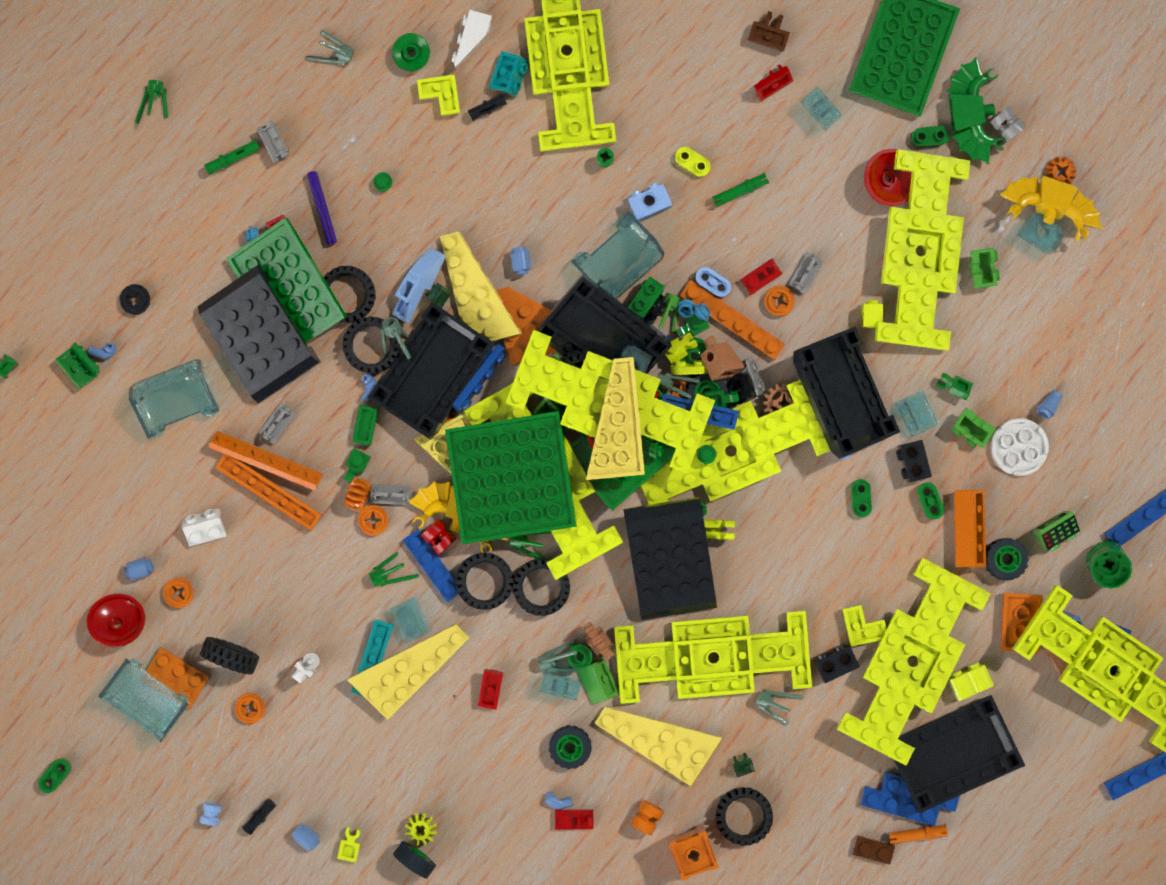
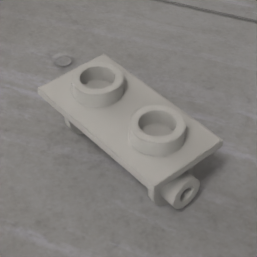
(274, 145)
(806, 273)
(750, 370)
(277, 423)
(390, 494)

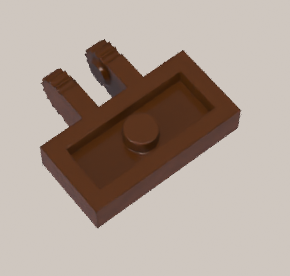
(769, 36)

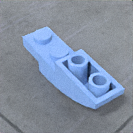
(415, 282)

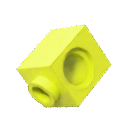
(871, 313)

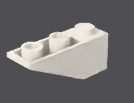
(475, 33)

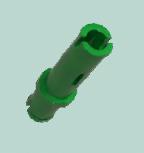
(232, 157)
(741, 189)

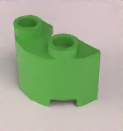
(983, 267)
(973, 429)

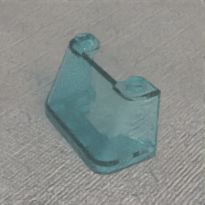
(622, 257)
(172, 397)
(145, 699)

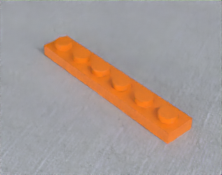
(734, 320)
(266, 460)
(269, 491)

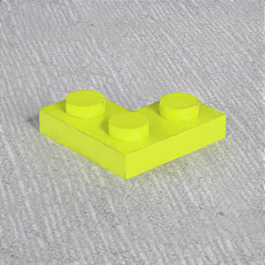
(441, 87)
(858, 630)

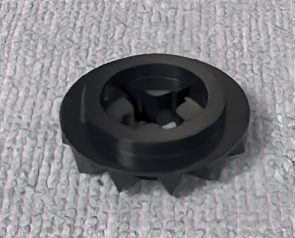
(127, 304)
(657, 309)
(737, 382)

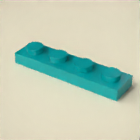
(375, 647)

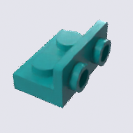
(509, 73)

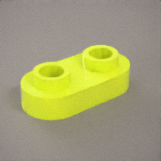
(693, 160)
(684, 368)

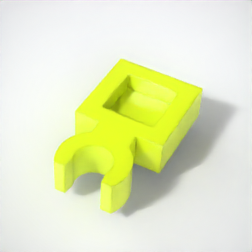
(679, 348)
(349, 848)

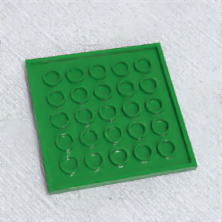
(511, 477)

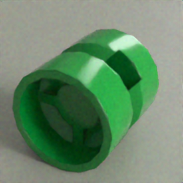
(582, 658)

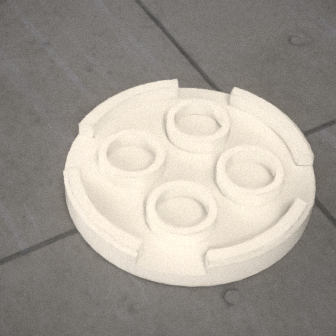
(1019, 447)

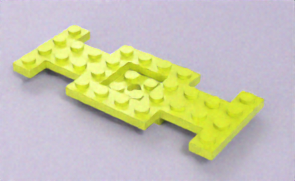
(570, 75)
(922, 227)
(584, 395)
(754, 440)
(577, 543)
(918, 637)
(1093, 655)
(688, 659)

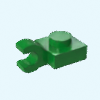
(693, 326)
(957, 385)
(721, 398)
(357, 462)

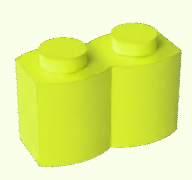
(970, 681)

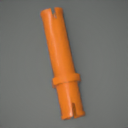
(918, 834)

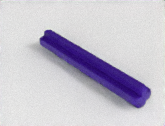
(321, 208)

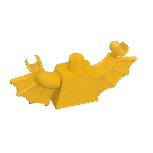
(1054, 201)
(437, 500)

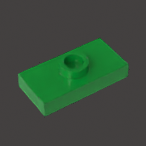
(365, 425)

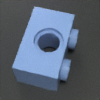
(643, 211)

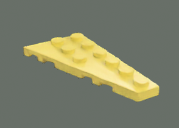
(474, 293)
(618, 436)
(668, 745)

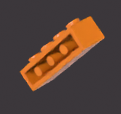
(970, 528)

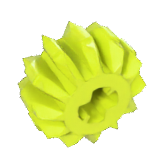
(420, 836)

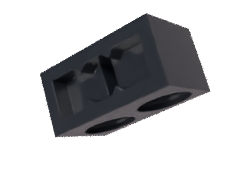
(919, 459)
(838, 669)

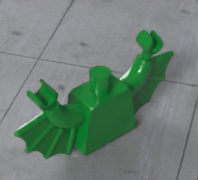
(969, 112)

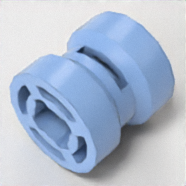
(211, 813)

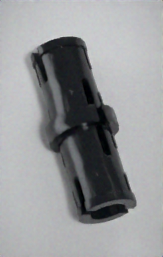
(487, 107)
(259, 816)

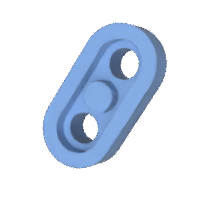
(712, 282)

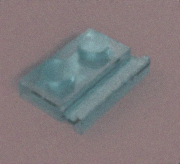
(410, 619)

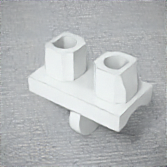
(306, 667)

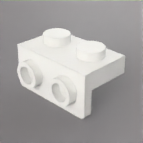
(203, 527)

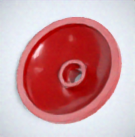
(886, 193)
(116, 610)

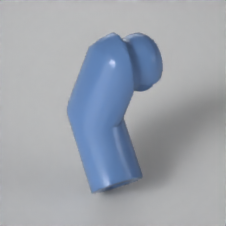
(103, 353)
(369, 382)
(557, 803)

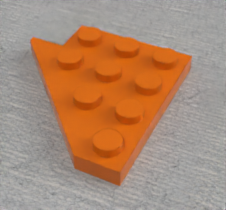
(527, 316)

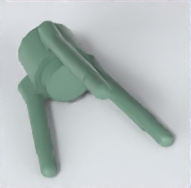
(344, 52)
(391, 328)
(666, 384)
(548, 660)
(765, 700)

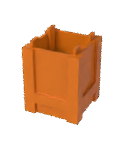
(692, 840)

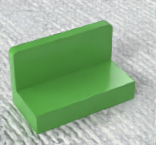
(598, 681)

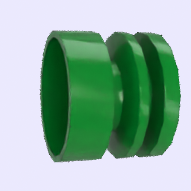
(1118, 569)

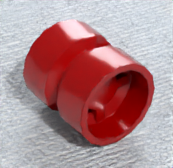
(433, 532)

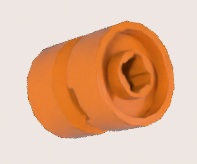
(647, 817)

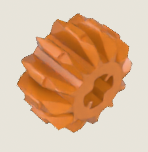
(357, 494)

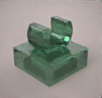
(438, 295)
(743, 767)

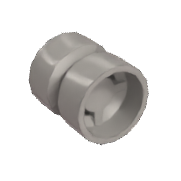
(1013, 128)

